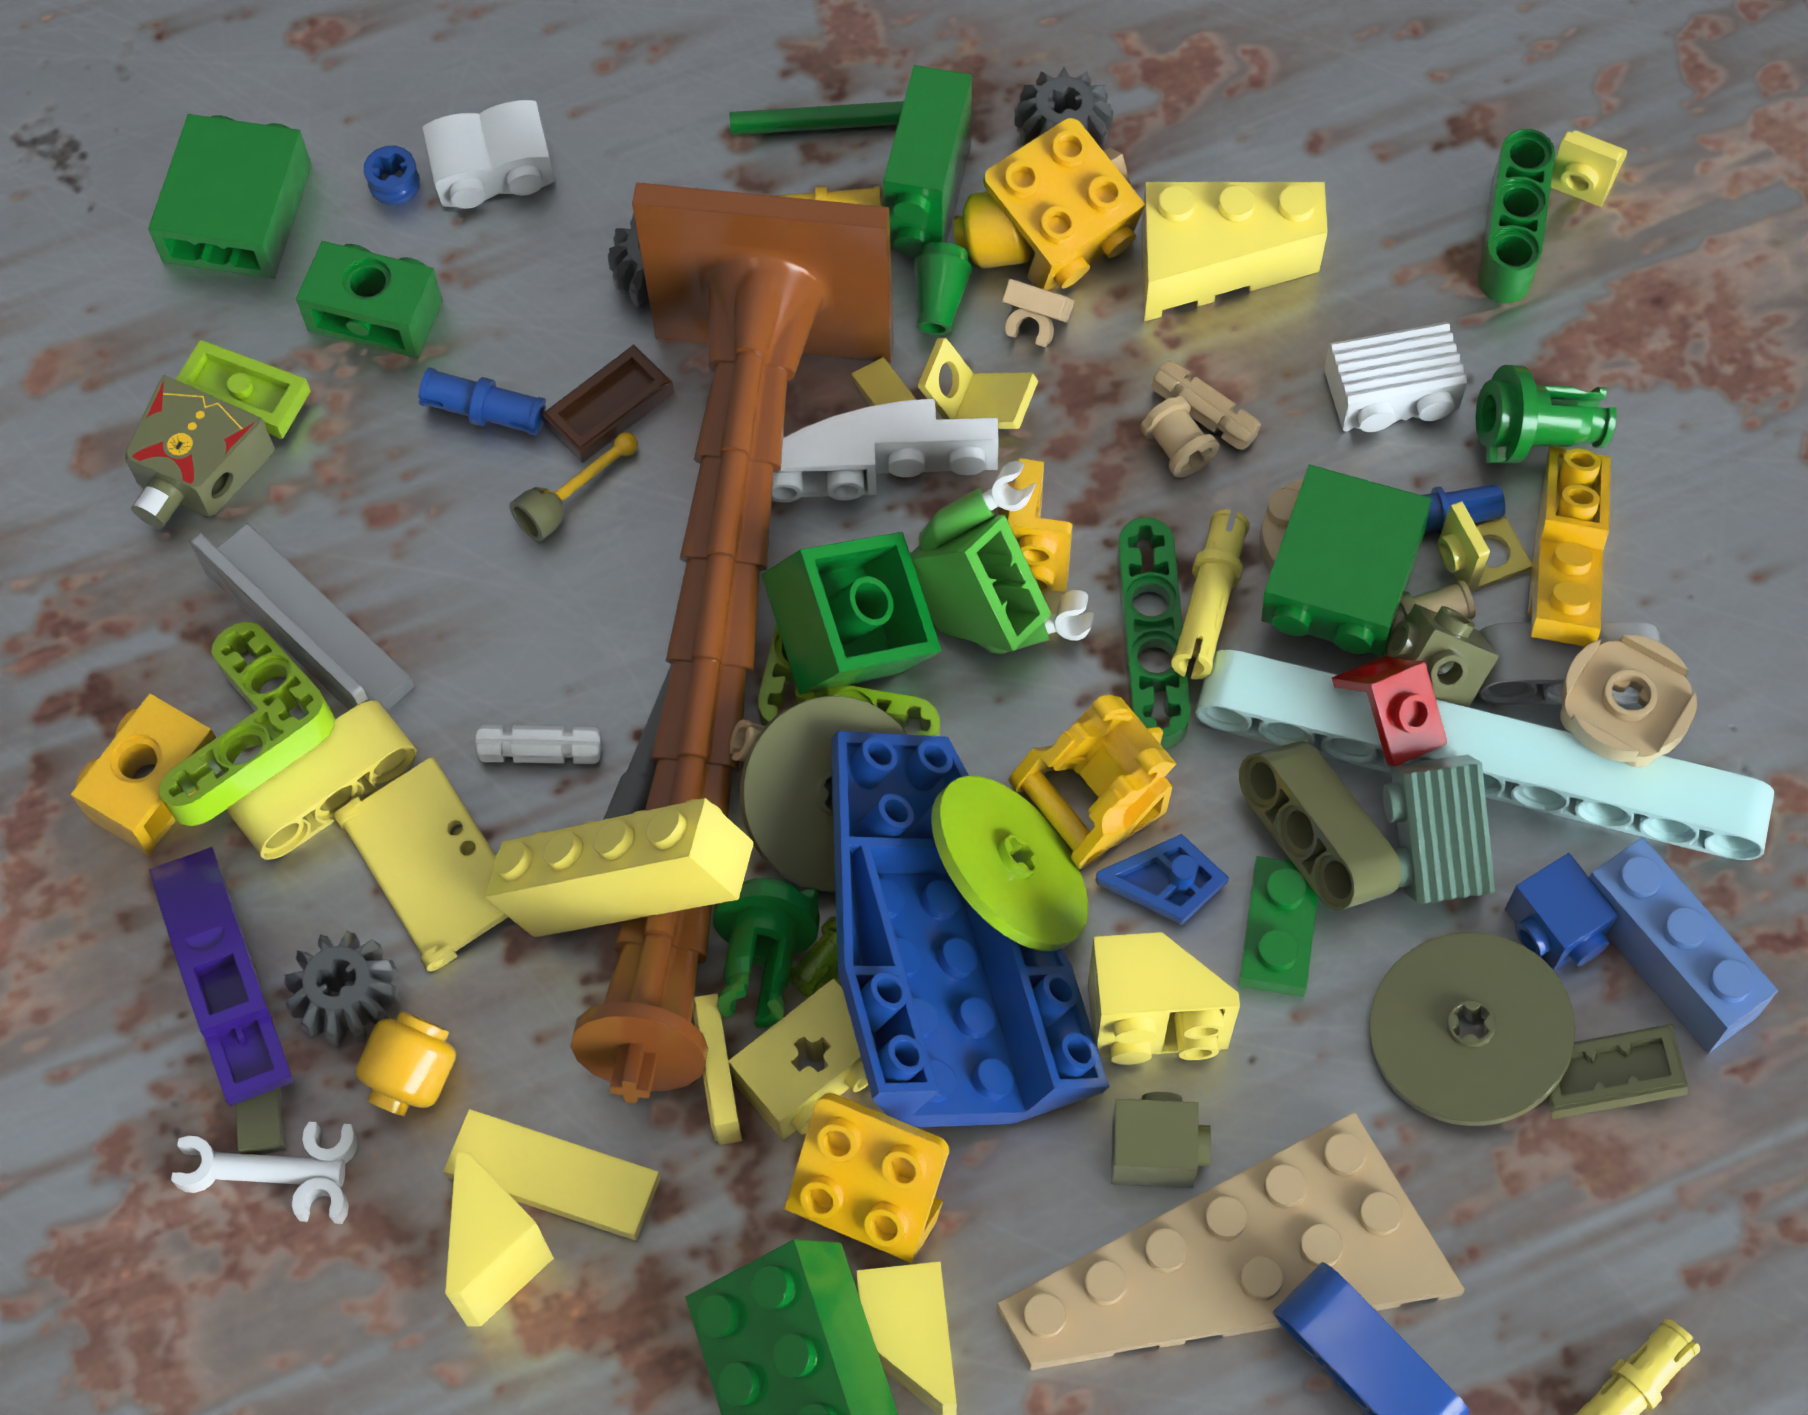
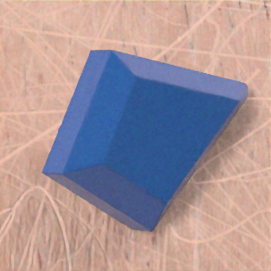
(1166, 878)

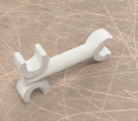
(317, 1175)

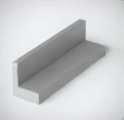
(302, 619)

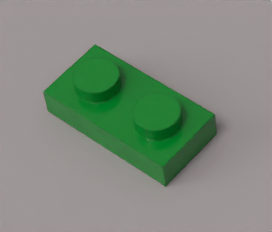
(1278, 929)

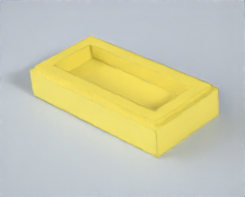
(717, 1072)

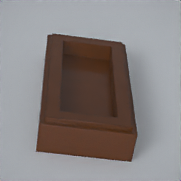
(607, 403)

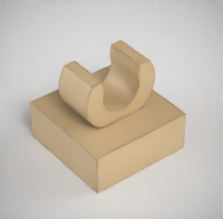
(1035, 304)

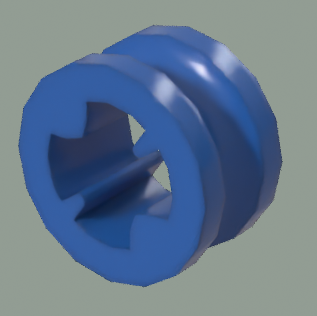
(389, 161)

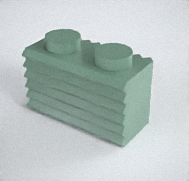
(1441, 828)

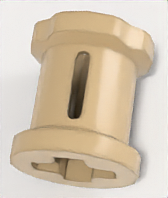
(1179, 436)

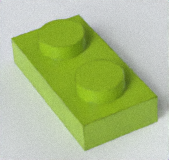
(247, 385)

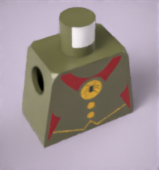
(192, 452)

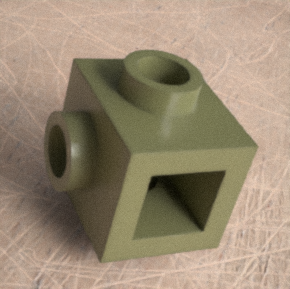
(1452, 649)

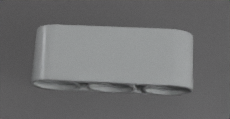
(1535, 668)

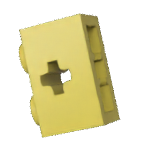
(770, 1066)

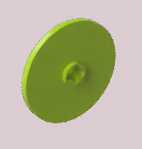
(1009, 863)

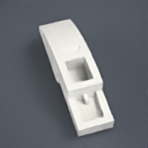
(897, 438)

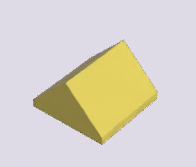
(491, 1244)

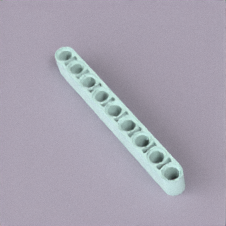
(1519, 759)

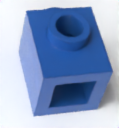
(1561, 914)

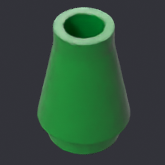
(940, 284)

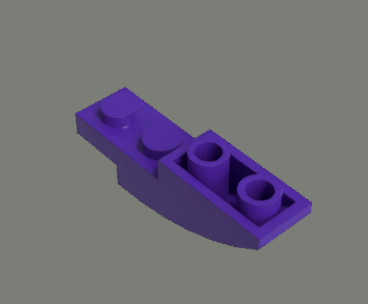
(220, 976)

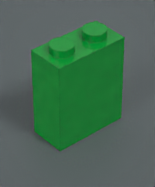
(928, 158)
(230, 195)
(1345, 561)

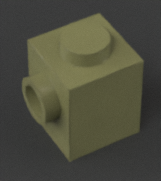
(1158, 1141)

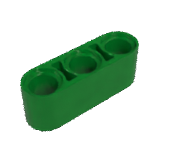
(1521, 189)

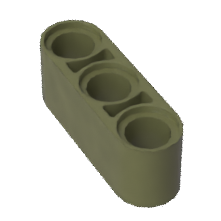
(1320, 825)

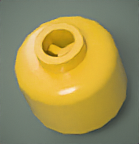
(989, 234)
(405, 1063)

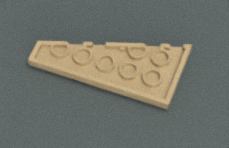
(1238, 1255)

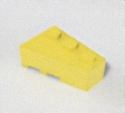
(1226, 238)

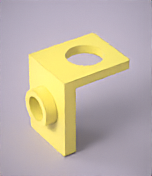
(1586, 167)
(976, 394)
(1466, 553)

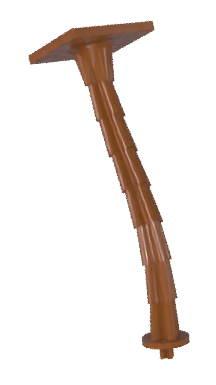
(761, 289)

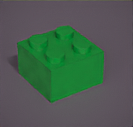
(850, 612)

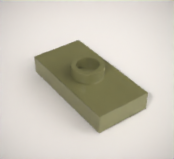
(1620, 1072)

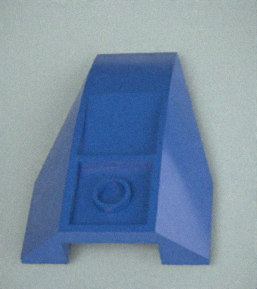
(939, 1000)

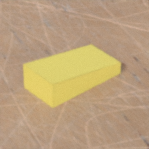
(880, 384)

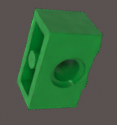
(393, 320)

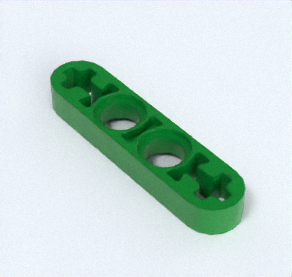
(1152, 631)

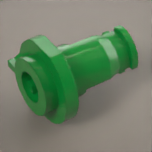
(1520, 414)
(764, 929)

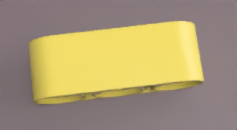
(301, 800)

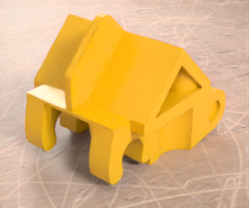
(1120, 765)

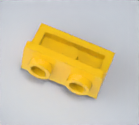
(1042, 540)

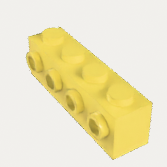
(620, 868)

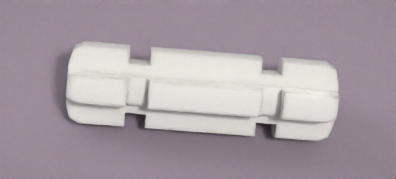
(538, 744)

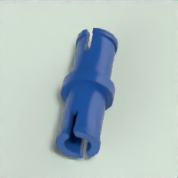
(481, 401)

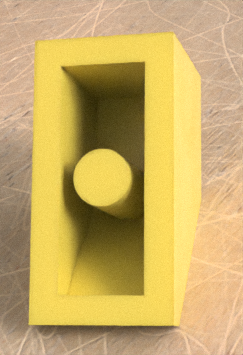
(911, 1329)

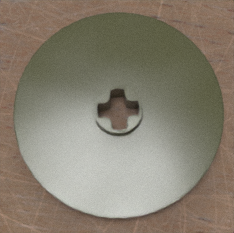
(785, 789)
(1471, 1078)

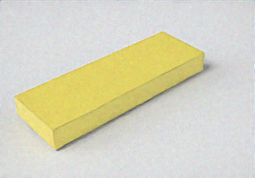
(559, 1174)

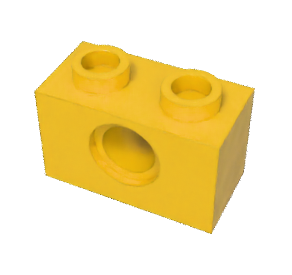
(131, 806)

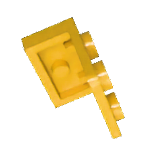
(1065, 203)
(868, 1176)

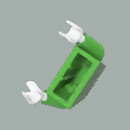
(980, 579)

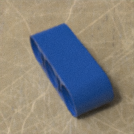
(1362, 1349)

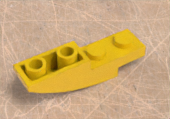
(1570, 547)

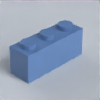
(1680, 947)

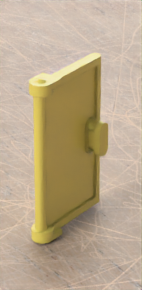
(423, 870)

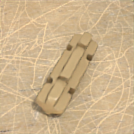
(1207, 405)

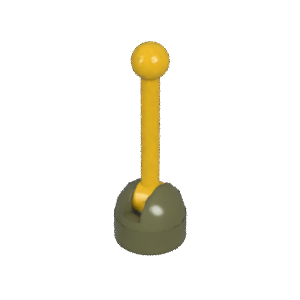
(542, 511)

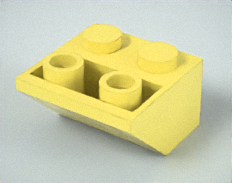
(1156, 1000)

